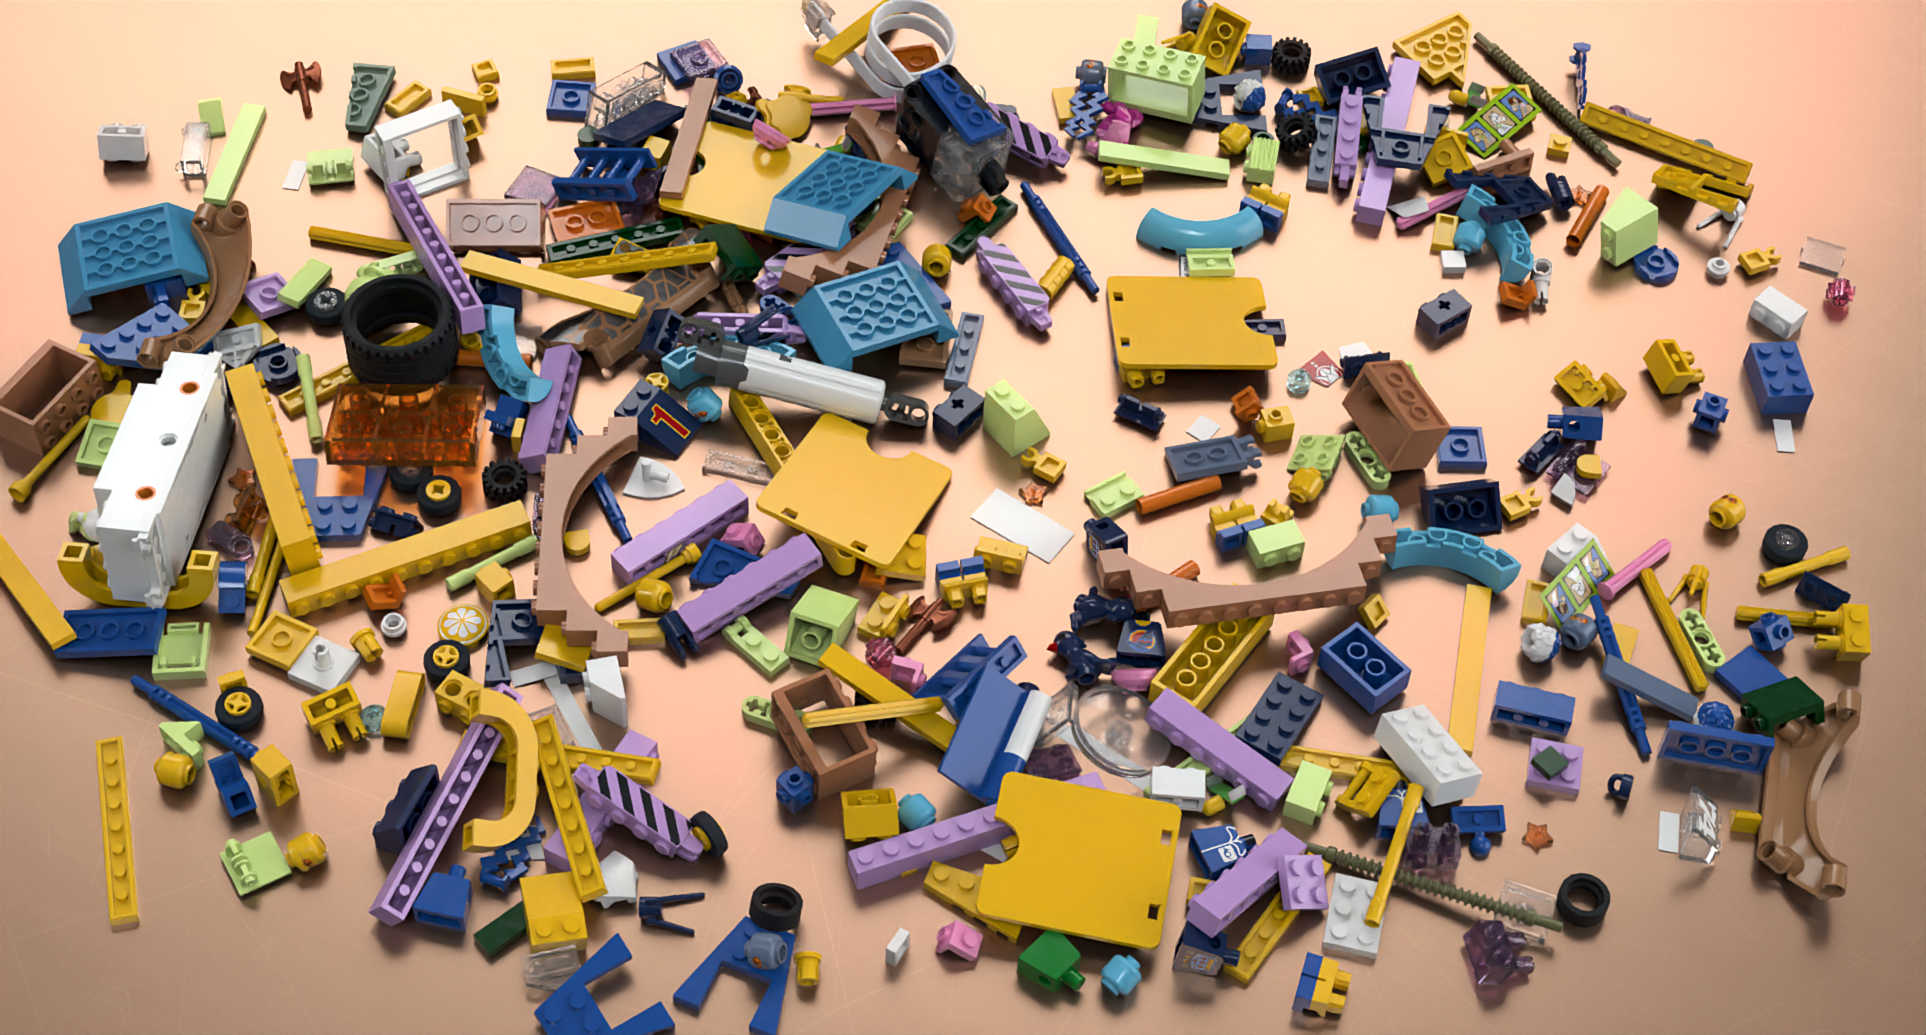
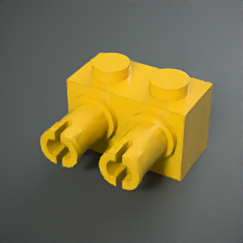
(1671, 366)
(1851, 632)
(331, 709)

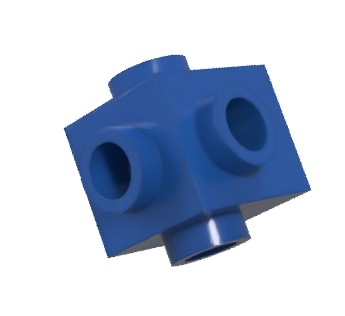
(1710, 407)
(1771, 632)
(795, 788)

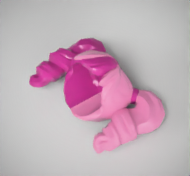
(1115, 126)

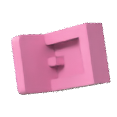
(744, 536)
(1300, 651)
(908, 671)
(959, 940)

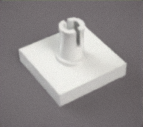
(323, 665)

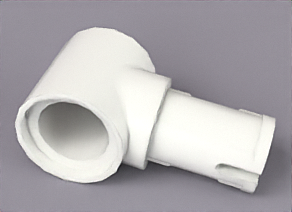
(1541, 280)

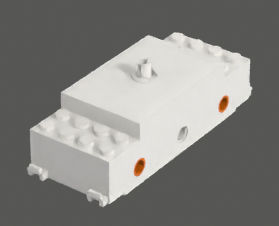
(162, 476)

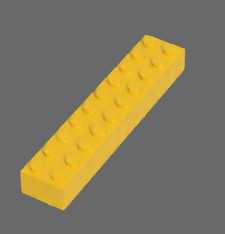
(274, 469)

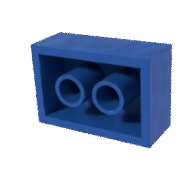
(1778, 378)
(1364, 667)

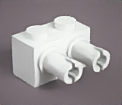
(123, 142)
(403, 161)

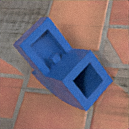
(166, 288)
(505, 414)
(232, 586)
(231, 784)

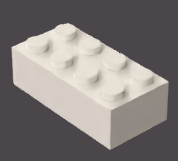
(1428, 755)

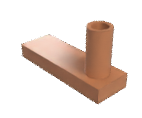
(1513, 162)

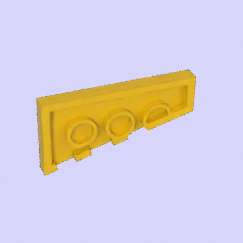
(962, 890)

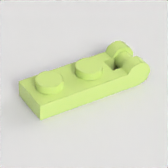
(756, 646)

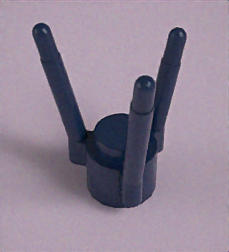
(749, 332)
(653, 906)

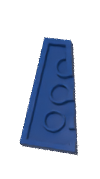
(960, 108)
(725, 560)

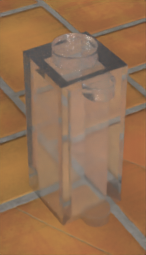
(195, 149)

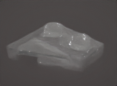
(550, 968)

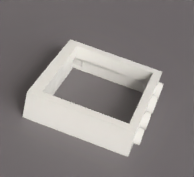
(416, 122)

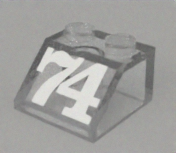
(1699, 828)

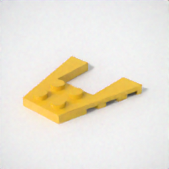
(1690, 185)

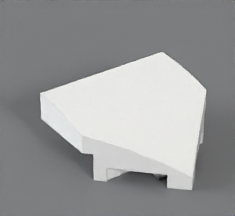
(239, 344)
(619, 878)

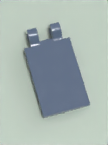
(1212, 457)

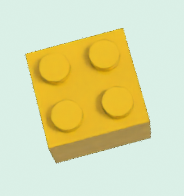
(869, 814)

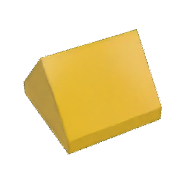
(1615, 390)
(1744, 820)

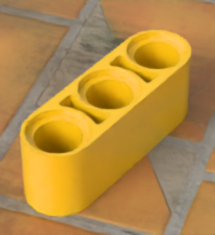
(402, 704)

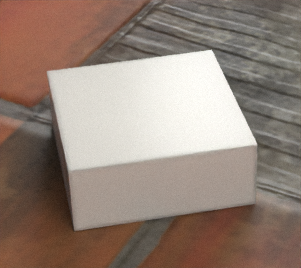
(1452, 261)
(897, 947)

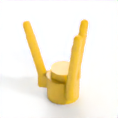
(1182, 42)
(1695, 580)

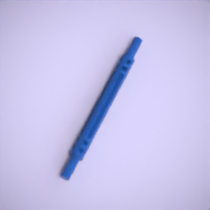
(1059, 237)
(603, 490)
(1628, 699)
(189, 713)

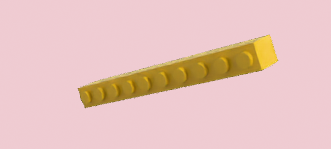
(405, 557)

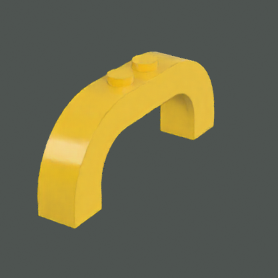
(91, 579)
(521, 771)

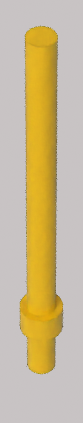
(266, 591)

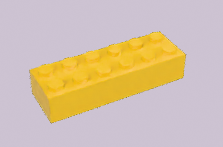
(1209, 659)

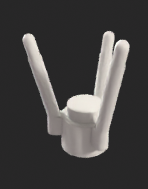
(1735, 216)

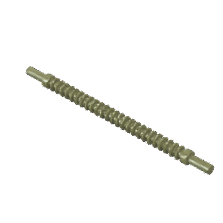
(1546, 98)
(1529, 917)

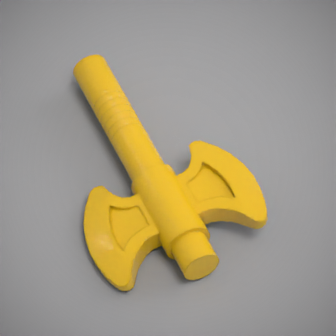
(804, 94)

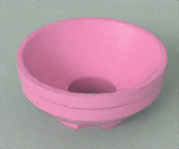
(769, 136)
(1134, 679)

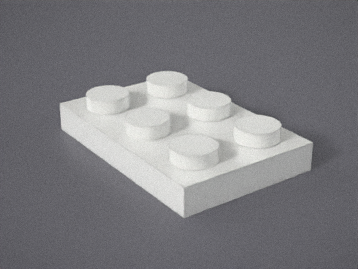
(1346, 915)

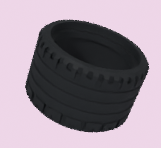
(395, 301)

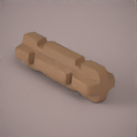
(734, 298)

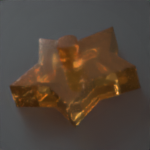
(1580, 195)
(243, 479)
(1033, 493)
(1537, 835)

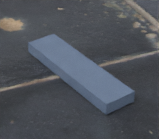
(1322, 152)
(964, 350)
(1649, 687)

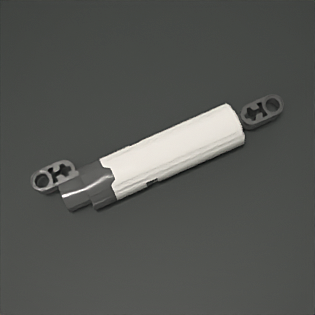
(795, 379)

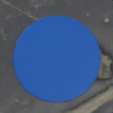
(1656, 264)

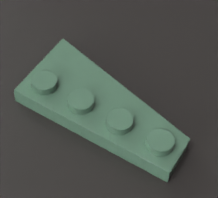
(367, 93)

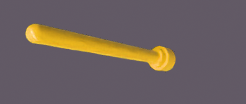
(21, 489)
(690, 554)

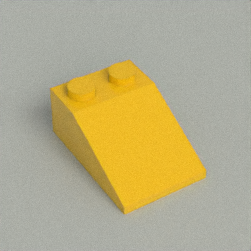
(1220, 38)
(553, 912)

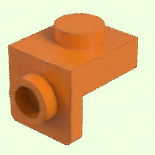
(979, 206)
(1518, 296)
(1247, 404)
(385, 595)

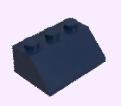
(1355, 70)
(498, 293)
(1463, 506)
(405, 809)

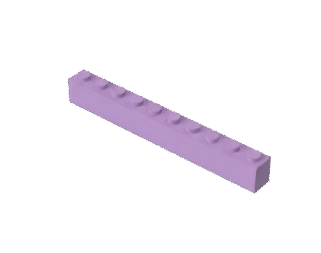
(1379, 178)
(436, 255)
(438, 819)
(935, 843)

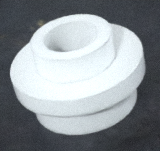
(1718, 268)
(393, 619)

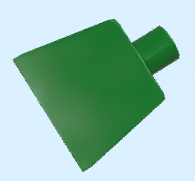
(1052, 962)

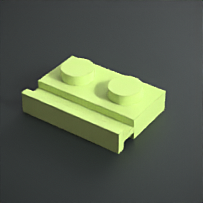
(1210, 262)
(1113, 495)

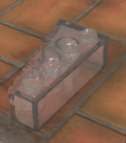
(624, 94)

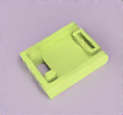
(181, 648)

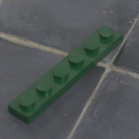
(603, 243)

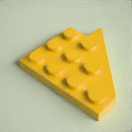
(1440, 48)

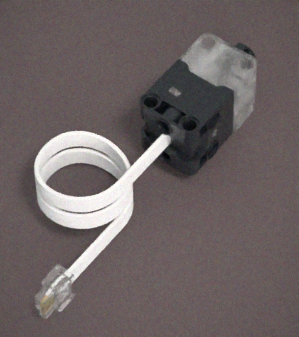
(922, 124)

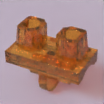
(248, 511)

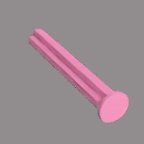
(847, 107)
(1434, 207)
(1632, 570)

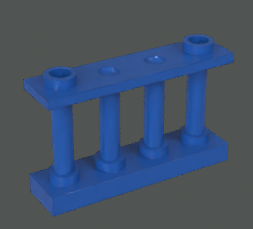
(606, 188)
(960, 674)

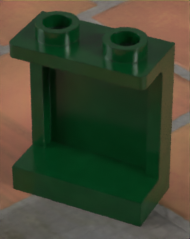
(733, 251)
(1781, 704)

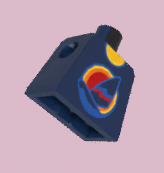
(1141, 643)

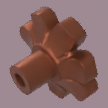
(754, 95)

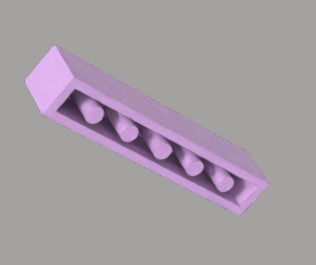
(549, 416)
(691, 524)
(750, 587)
(1218, 749)
(597, 819)
(1243, 884)

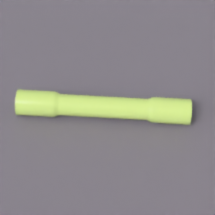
(313, 422)
(468, 575)

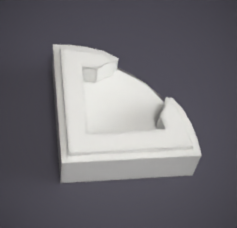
(1565, 490)

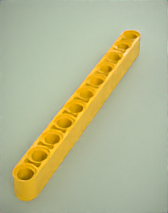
(775, 451)

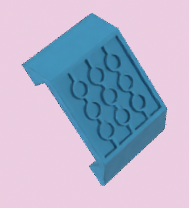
(829, 196)
(129, 252)
(870, 313)

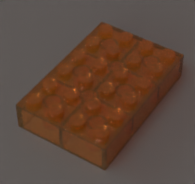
(405, 425)

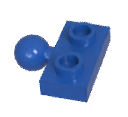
(1479, 821)

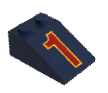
(660, 418)

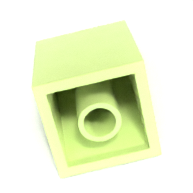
(1628, 227)
(1012, 419)
(818, 622)

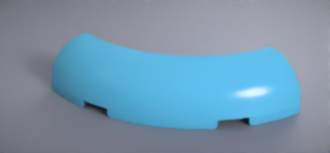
(1179, 234)
(1507, 238)
(504, 359)
(680, 362)
(1457, 552)

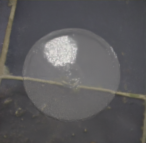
(1114, 732)

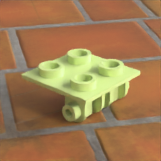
(330, 166)
(1317, 452)
(254, 862)

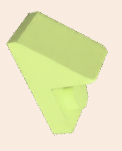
(212, 111)
(184, 739)

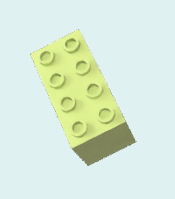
(1157, 80)

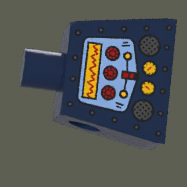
(1104, 535)
(1201, 953)

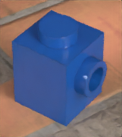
(1257, 49)

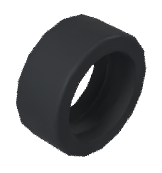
(1590, 884)
(777, 894)

